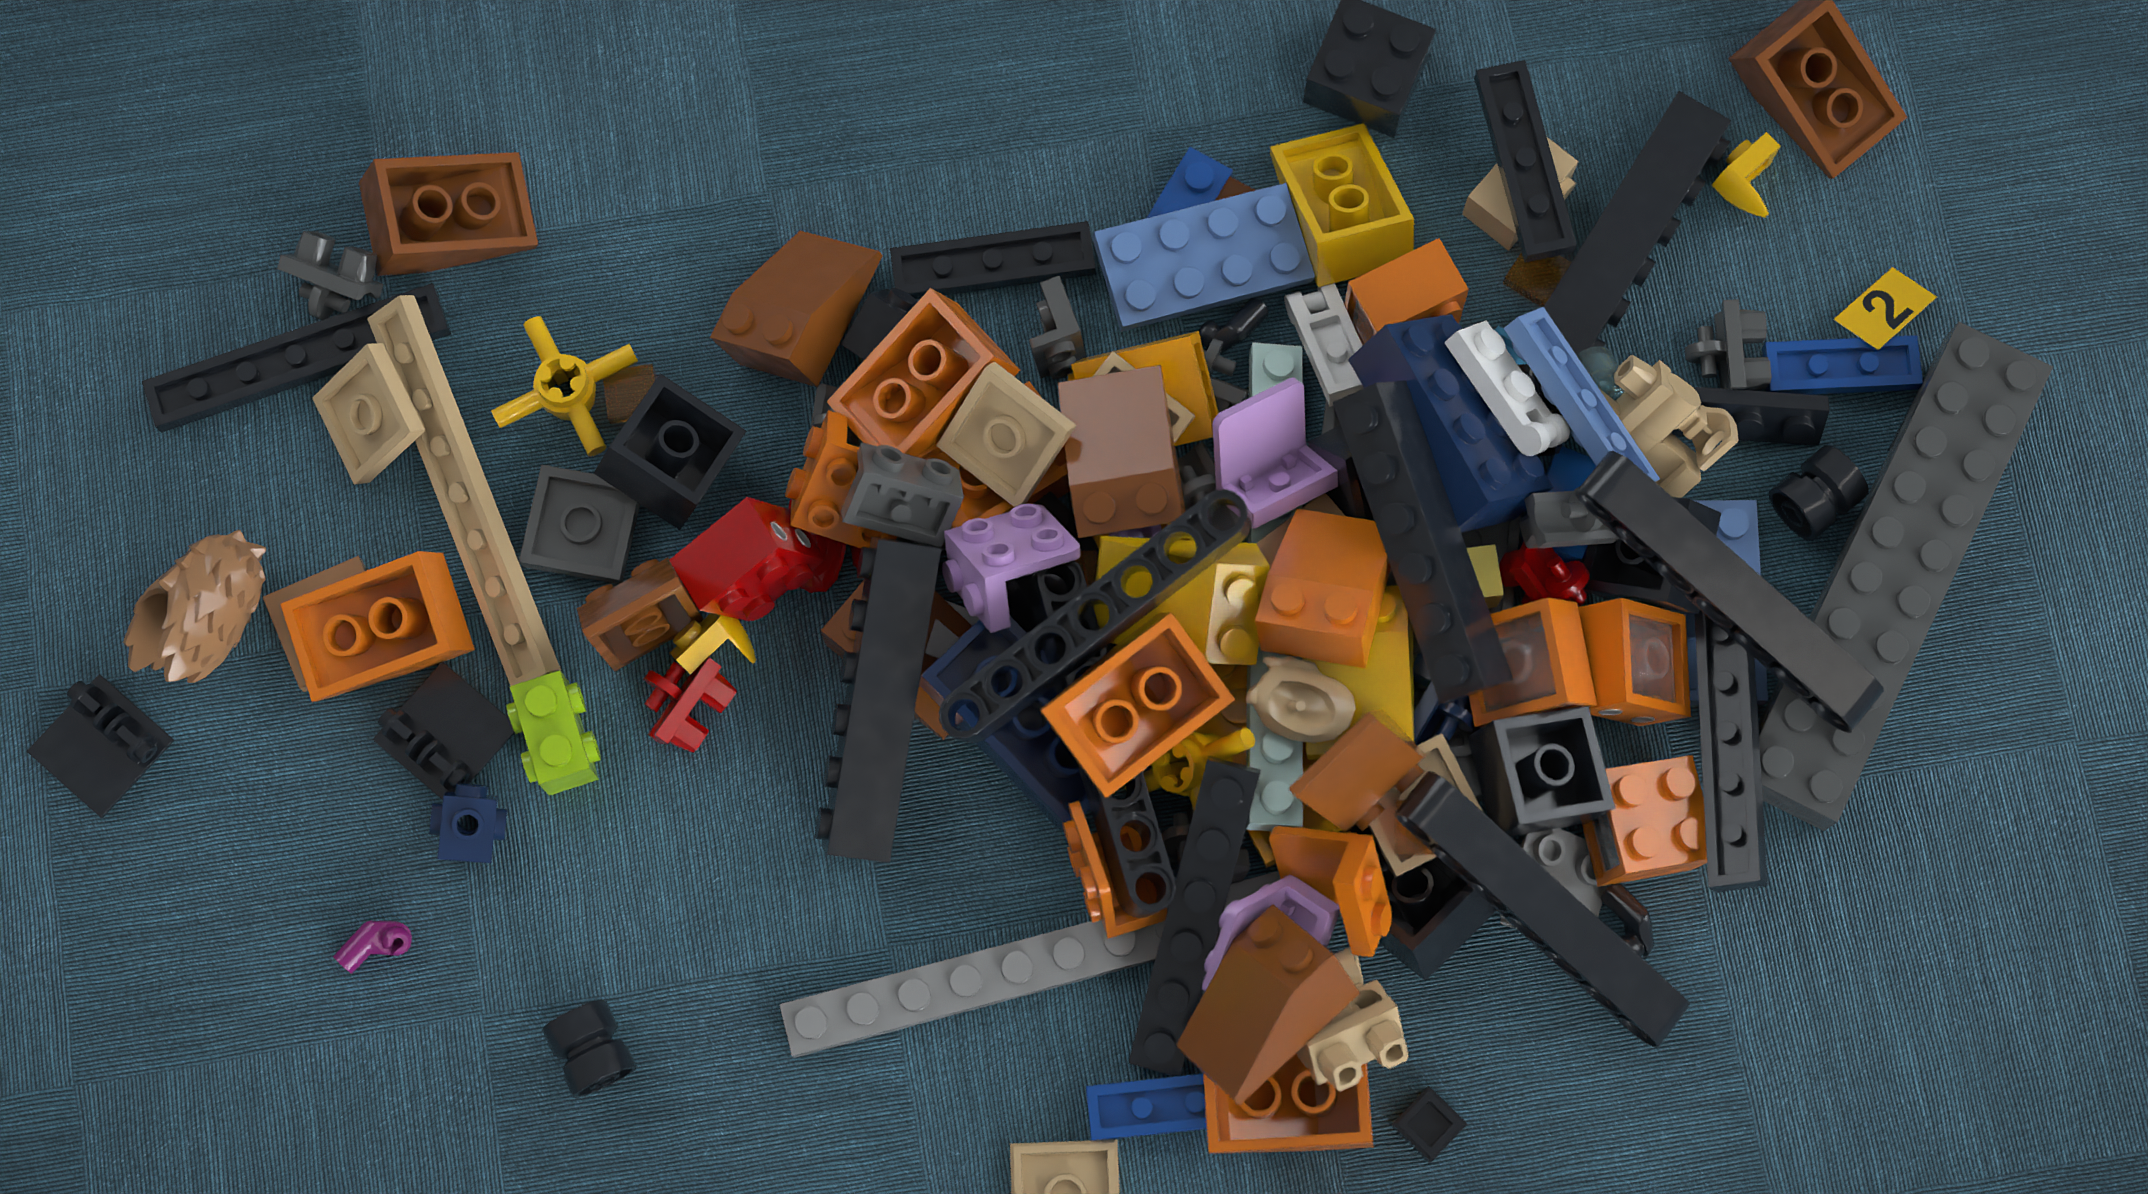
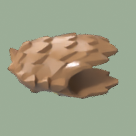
(197, 608)

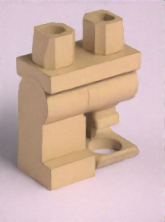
(1655, 406)
(1358, 1034)

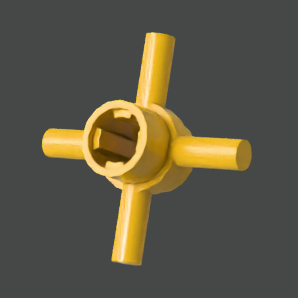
(558, 369)
(1184, 765)

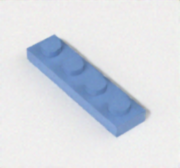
(1572, 389)

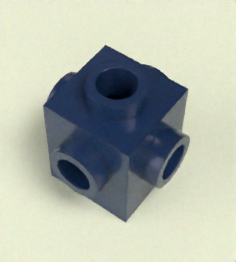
(467, 844)

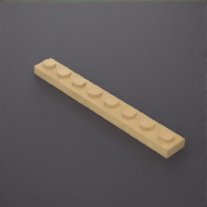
(465, 496)

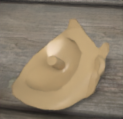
(1301, 701)

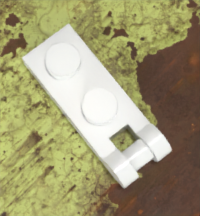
(1327, 339)
(1507, 389)

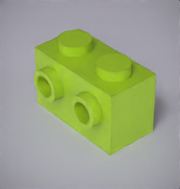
(558, 747)

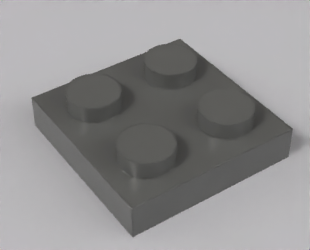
(579, 526)

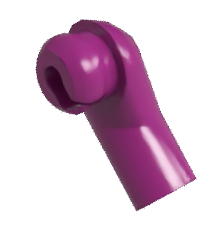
(374, 938)

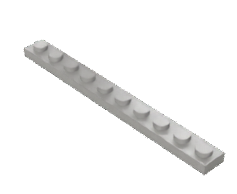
(974, 980)

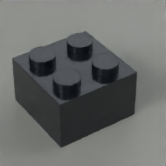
(1369, 65)
(669, 451)
(1622, 573)
(1541, 771)

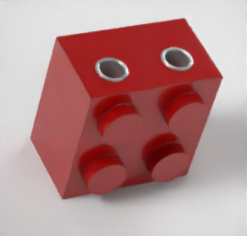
(747, 561)

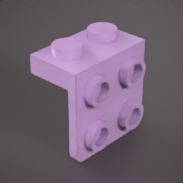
(1266, 456)
(999, 549)
(1291, 896)

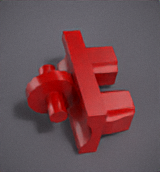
(1544, 575)
(675, 723)

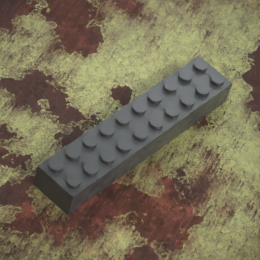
(1902, 559)

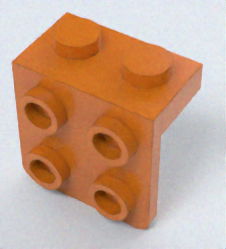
(824, 483)
(1090, 865)
(1344, 871)

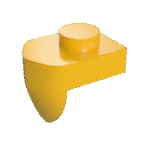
(1744, 165)
(700, 640)

